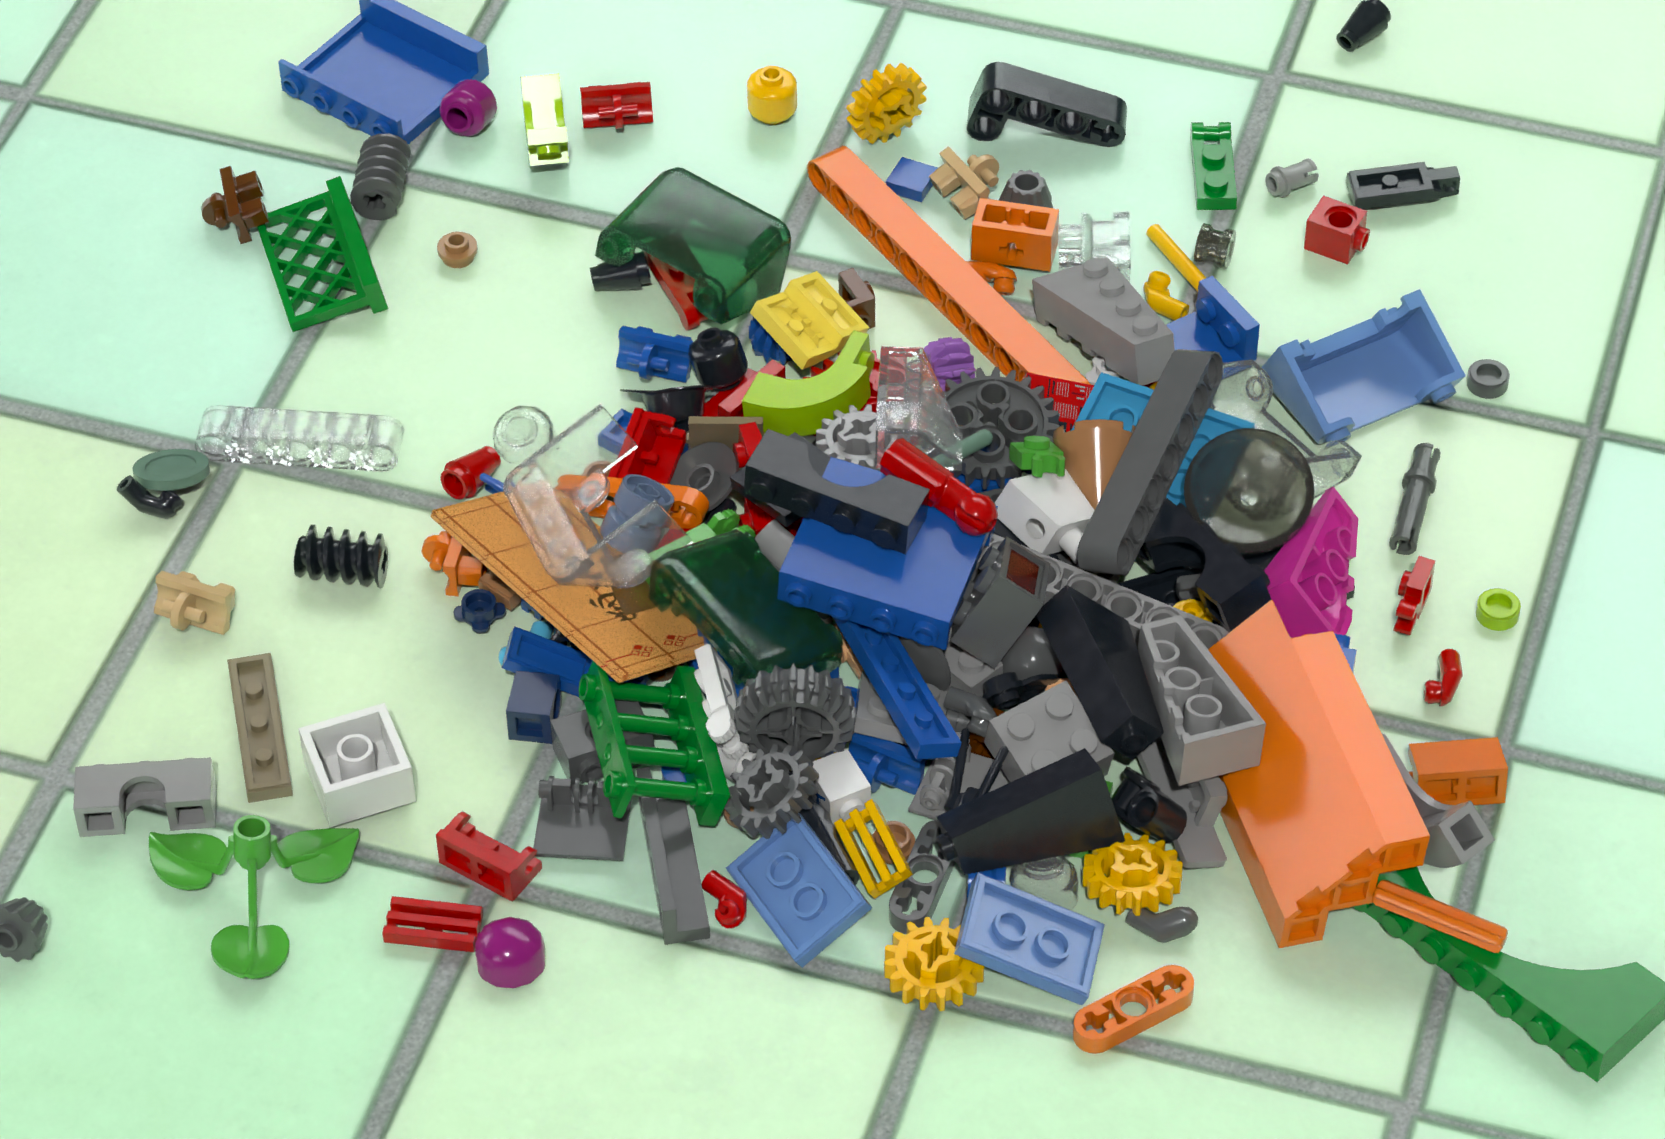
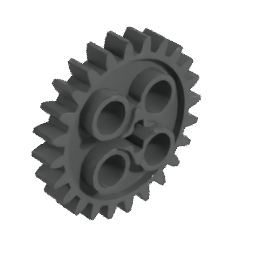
(1006, 410)

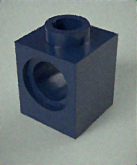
(531, 706)

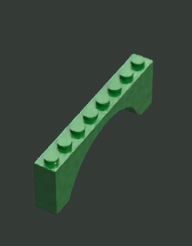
(1579, 1014)

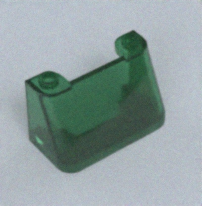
(706, 233)
(733, 601)

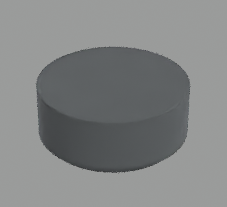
(1488, 378)

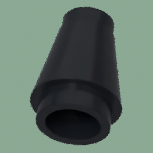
(1365, 23)
(626, 276)

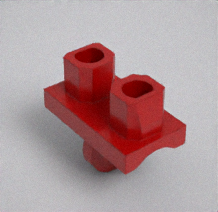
(616, 104)

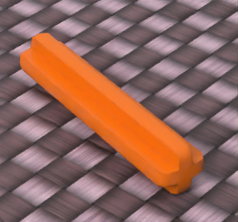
(1440, 916)

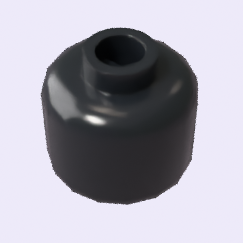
(718, 359)

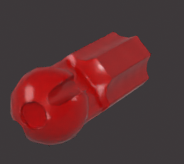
(970, 510)

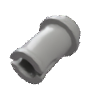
(1283, 180)

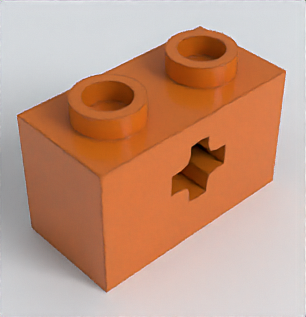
(1015, 234)

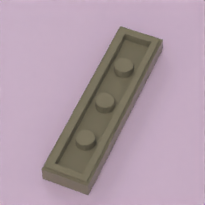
(259, 728)

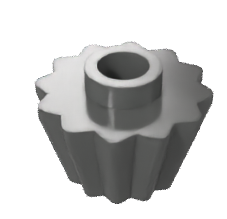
(1027, 189)
(21, 928)

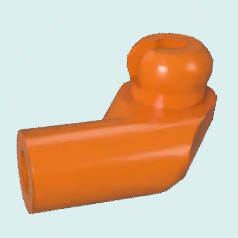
(1000, 275)

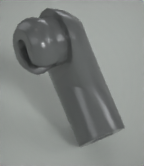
(1166, 924)

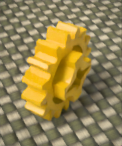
(886, 103)
(1132, 875)
(926, 967)

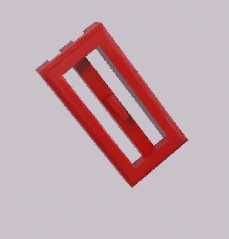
(435, 918)

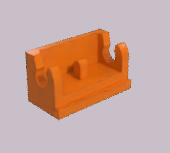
(1460, 770)

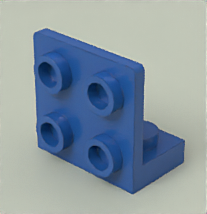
(1217, 325)

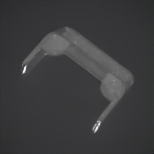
(566, 482)

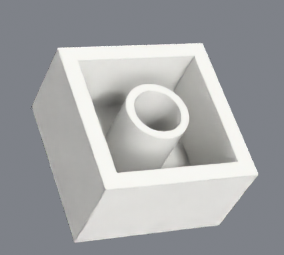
(357, 765)

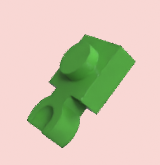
(1038, 455)

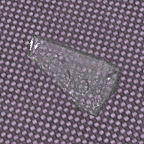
(915, 408)

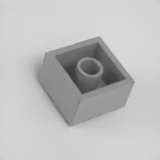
(1045, 732)

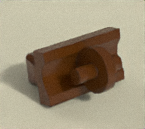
(238, 205)

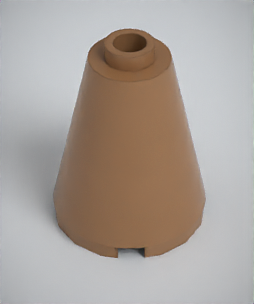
(1092, 453)

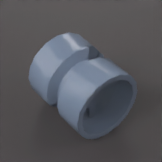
(631, 497)

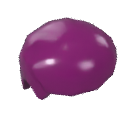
(510, 952)

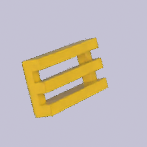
(858, 821)

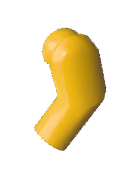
(1159, 298)

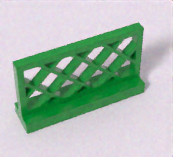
(353, 254)

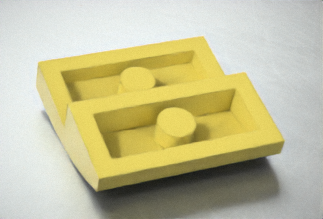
(808, 319)

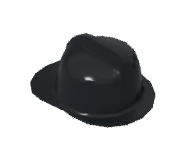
(676, 402)

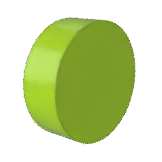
(1498, 609)

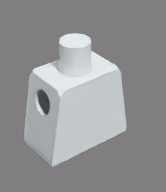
(1045, 512)

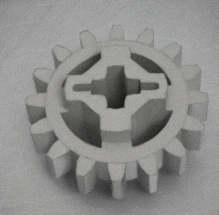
(854, 434)

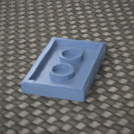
(799, 890)
(1029, 939)

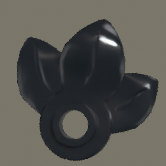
(1008, 692)

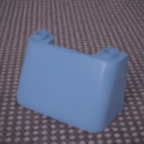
(1366, 371)

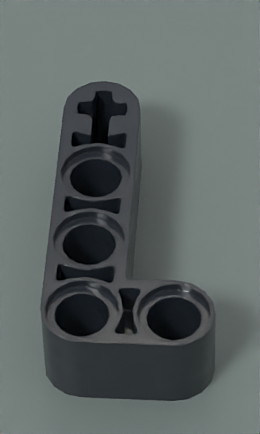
(1043, 102)

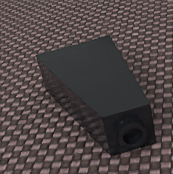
(1103, 669)
(1033, 818)

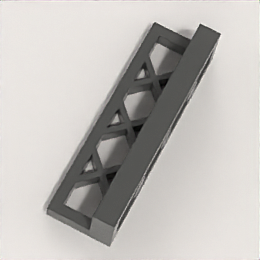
(673, 868)

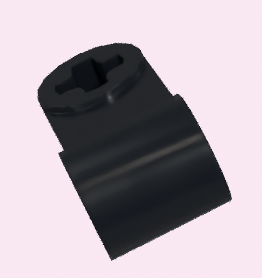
(1148, 808)

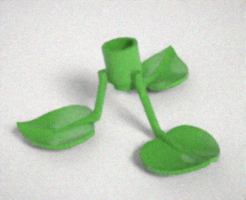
(192, 859)

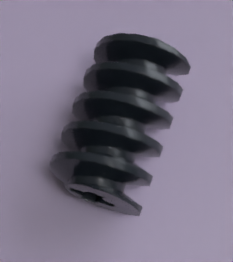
(341, 557)

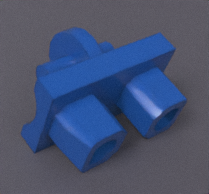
(654, 354)
(887, 763)

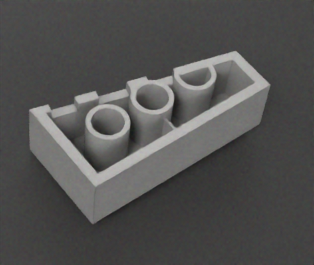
(1107, 317)
(1202, 711)

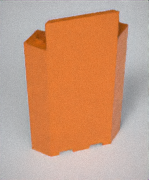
(1327, 794)

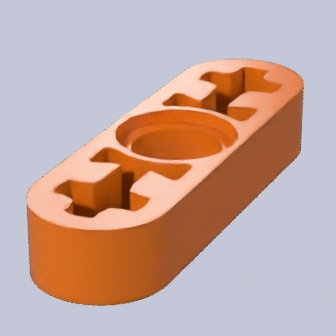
(1122, 1026)

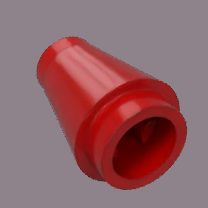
(462, 474)

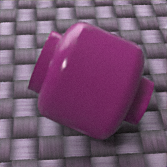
(468, 107)

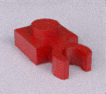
(1415, 589)

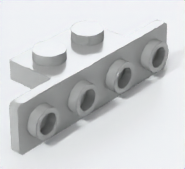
(1201, 800)

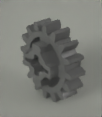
(771, 791)

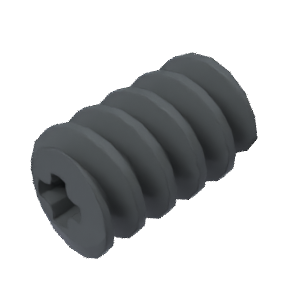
(380, 176)

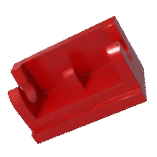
(657, 449)
(485, 858)

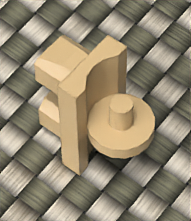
(970, 179)
(194, 603)

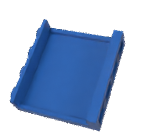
(386, 70)
(876, 585)

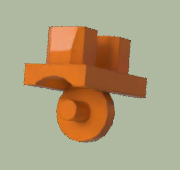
(456, 561)

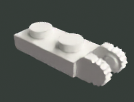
(717, 683)

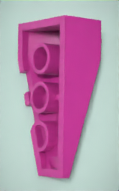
(1312, 570)

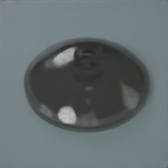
(1256, 465)

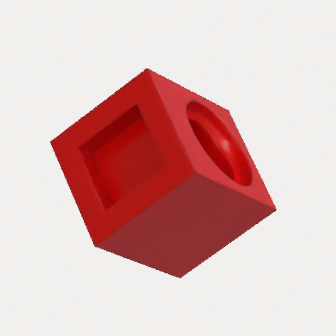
(1336, 230)

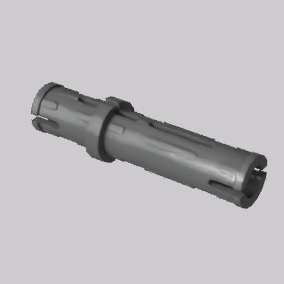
(1417, 487)

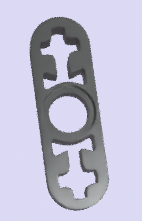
(926, 893)

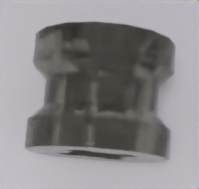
(1215, 246)

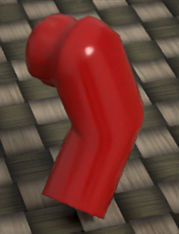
(1450, 677)
(730, 897)

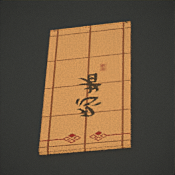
(608, 624)

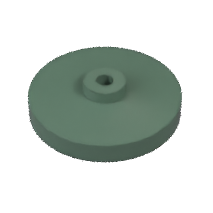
(171, 469)

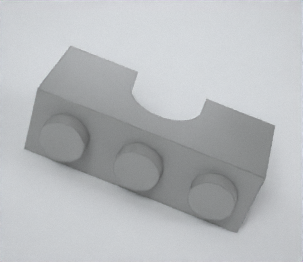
(111, 791)

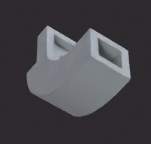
(1454, 830)

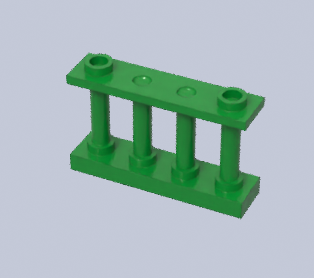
(696, 752)

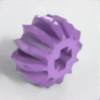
(950, 358)

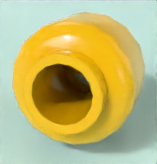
(772, 94)

